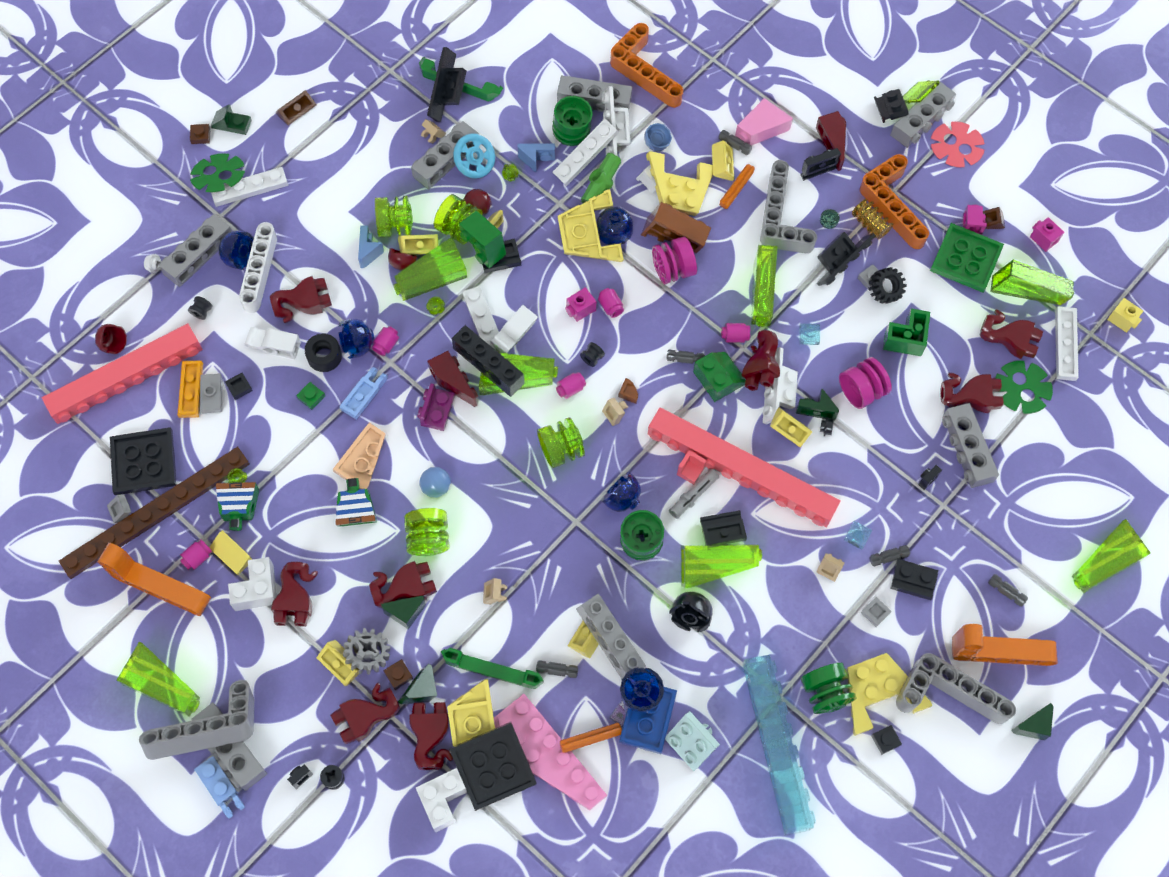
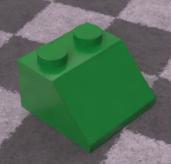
(718, 375)

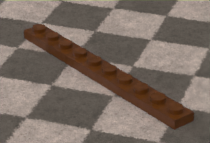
(153, 512)

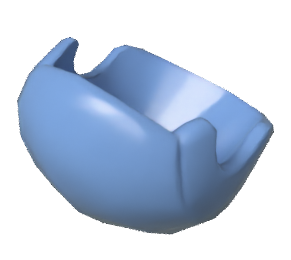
(657, 137)
(434, 482)

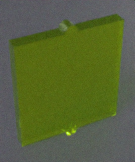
(920, 91)

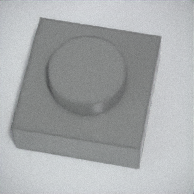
(864, 277)
(119, 508)
(876, 611)

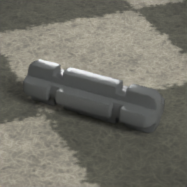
(735, 142)
(683, 356)
(889, 555)
(1008, 590)
(557, 669)

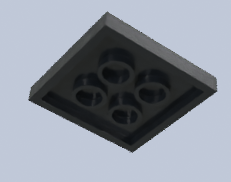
(142, 461)
(493, 766)

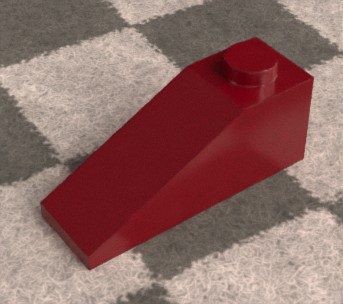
(833, 133)

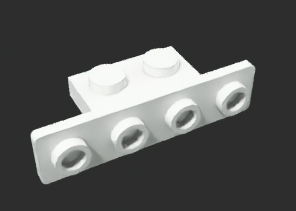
(618, 119)
(782, 392)

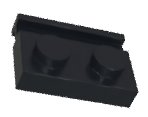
(891, 105)
(820, 164)
(511, 259)
(723, 528)
(914, 579)

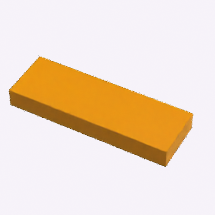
(190, 389)

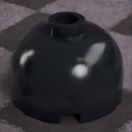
(691, 611)

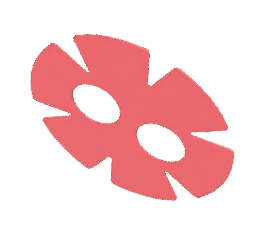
(960, 131)

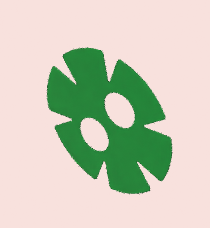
(214, 183)
(1033, 377)

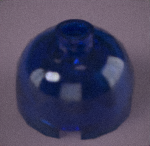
(614, 226)
(236, 249)
(355, 337)
(623, 494)
(641, 689)

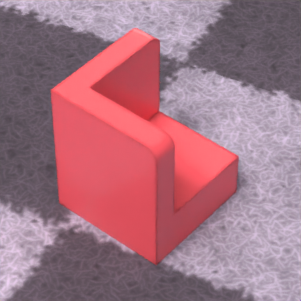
(691, 467)

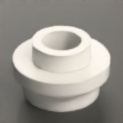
(152, 263)

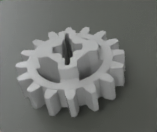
(367, 655)

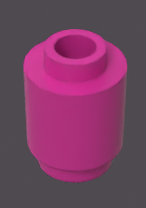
(611, 302)
(735, 332)
(385, 341)
(570, 385)
(195, 555)

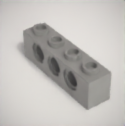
(592, 92)
(923, 115)
(430, 175)
(194, 259)
(964, 416)
(610, 635)
(252, 770)

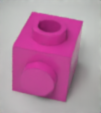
(1046, 234)
(580, 304)

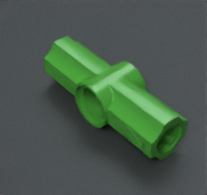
(602, 177)

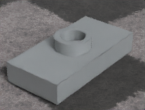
(211, 393)

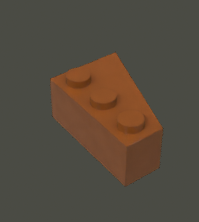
(671, 224)

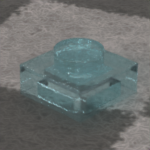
(809, 334)
(858, 535)

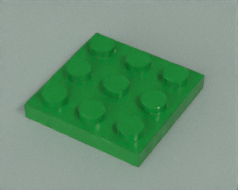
(967, 257)

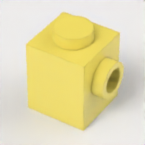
(1126, 315)

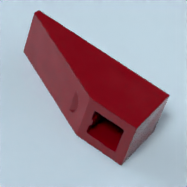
(448, 376)

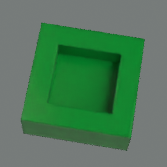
(310, 395)

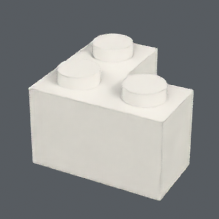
(259, 589)
(435, 796)

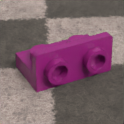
(436, 408)

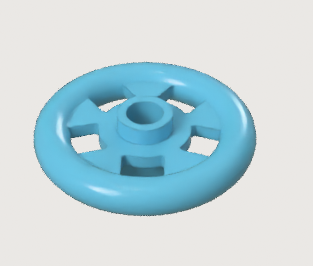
(463, 166)

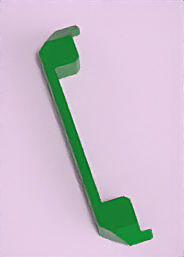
(487, 93)
(526, 679)

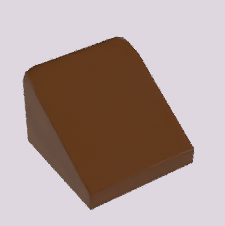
(994, 218)

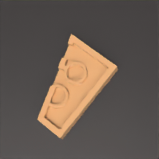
(362, 456)

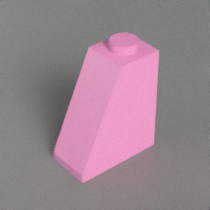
(763, 123)

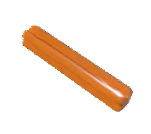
(737, 186)
(590, 737)

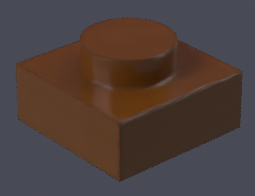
(200, 134)
(398, 674)

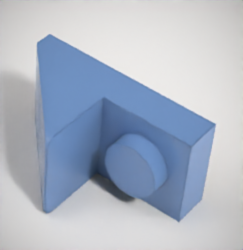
(531, 152)
(367, 248)

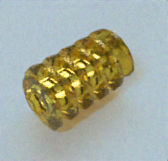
(872, 220)

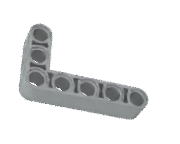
(774, 211)
(953, 687)
(205, 732)

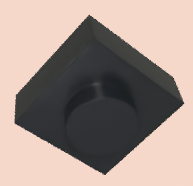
(238, 386)
(929, 476)
(886, 739)
(299, 776)

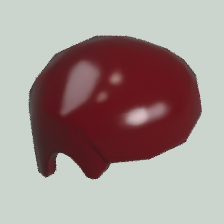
(479, 199)
(400, 260)
(110, 338)

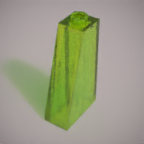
(432, 271)
(1031, 283)
(763, 285)
(536, 370)
(1114, 555)
(715, 561)
(153, 679)

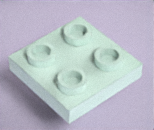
(692, 740)

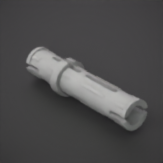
(687, 500)

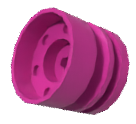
(674, 260)
(865, 382)

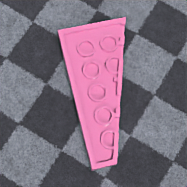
(545, 756)

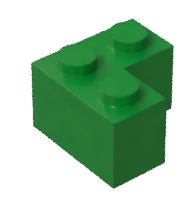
(484, 237)
(910, 337)

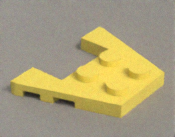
(679, 191)
(580, 230)
(872, 683)

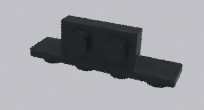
(447, 85)
(839, 254)

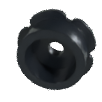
(826, 426)

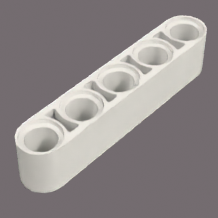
(259, 275)

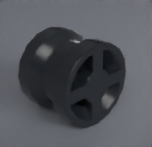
(200, 308)
(592, 354)
(336, 779)

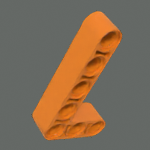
(625, 60)
(890, 201)
(126, 570)
(971, 645)

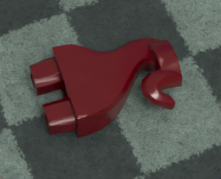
(302, 297)
(1013, 336)
(762, 365)
(976, 391)
(404, 585)
(293, 598)
(364, 715)
(430, 731)

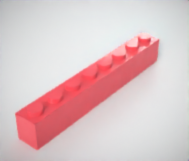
(122, 374)

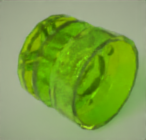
(450, 214)
(393, 216)
(564, 441)
(426, 532)

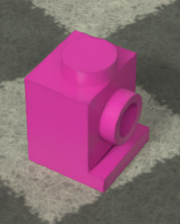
(974, 219)

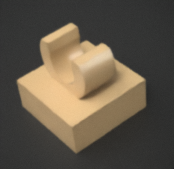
(433, 130)
(614, 411)
(830, 567)
(493, 590)

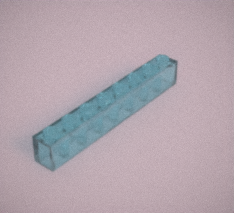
(778, 746)

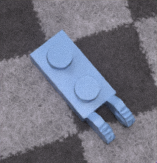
(362, 394)
(218, 785)

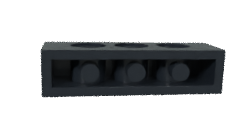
(488, 361)

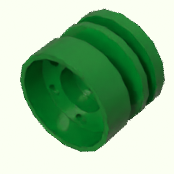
(571, 120)
(646, 524)
(827, 684)

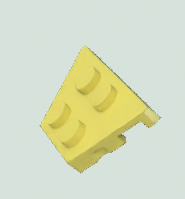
(471, 713)

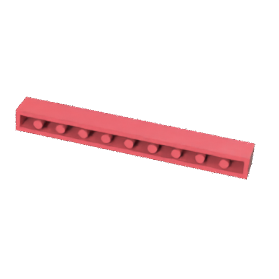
(744, 468)

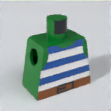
(237, 502)
(354, 505)

